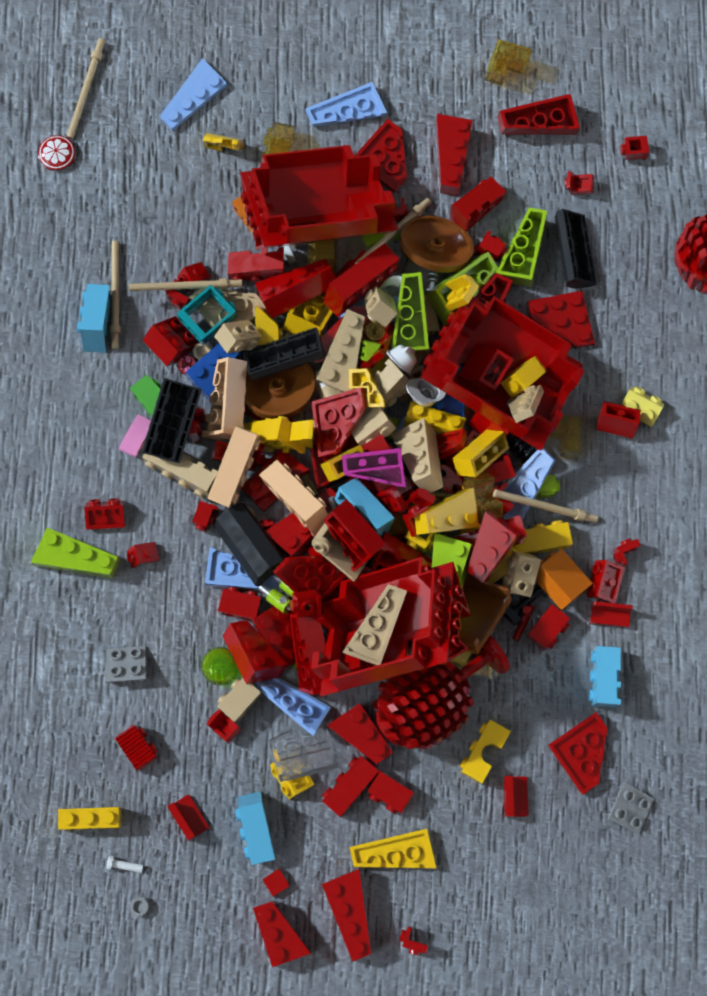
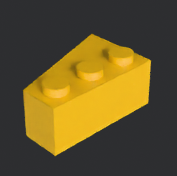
(274, 434)
(450, 514)

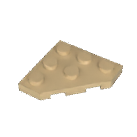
(244, 302)

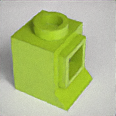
(549, 487)

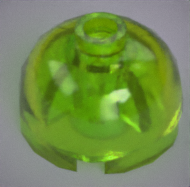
(219, 666)

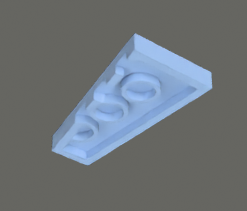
(529, 480)

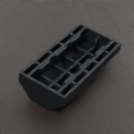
(575, 249)
(284, 354)
(171, 420)
(248, 543)

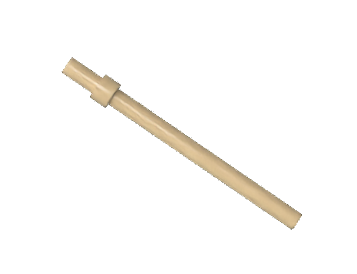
(96, 57)
(416, 211)
(222, 284)
(115, 328)
(577, 514)

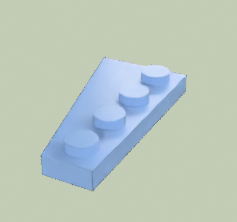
(196, 91)
(350, 106)
(226, 572)
(298, 705)

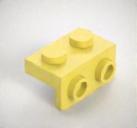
(649, 406)

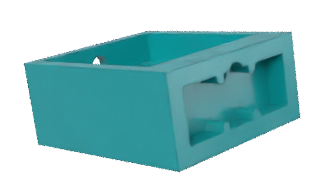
(184, 314)

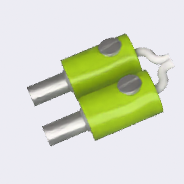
(275, 597)

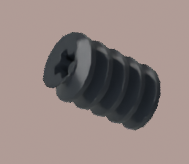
(524, 449)

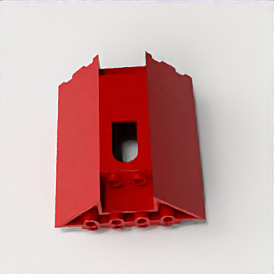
(320, 188)
(521, 338)
(427, 617)

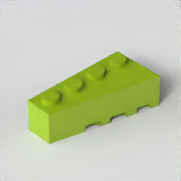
(479, 269)

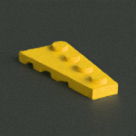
(400, 851)

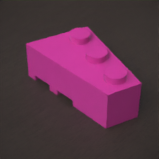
(377, 466)

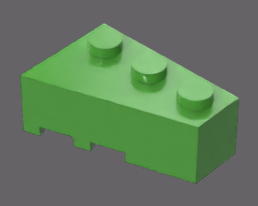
(146, 393)

